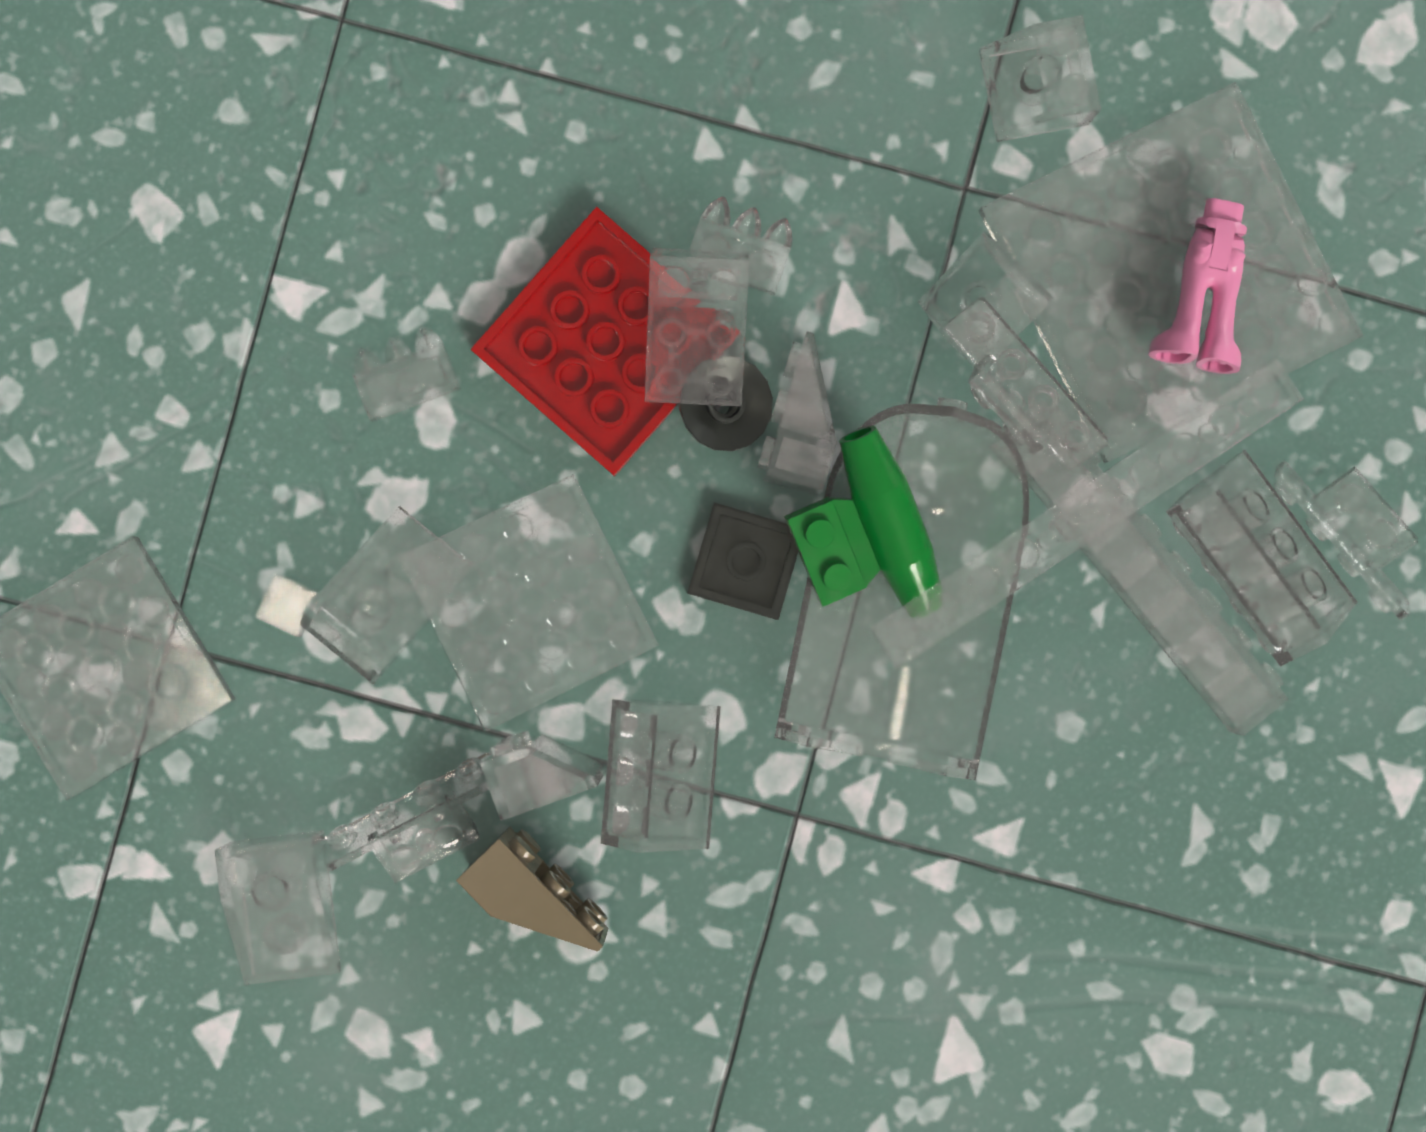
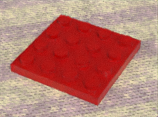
(581, 342)

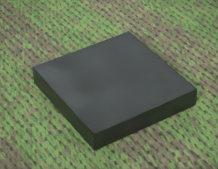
(744, 561)

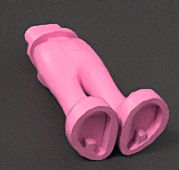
(1216, 263)

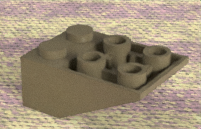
(525, 891)

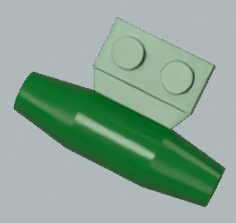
(871, 532)

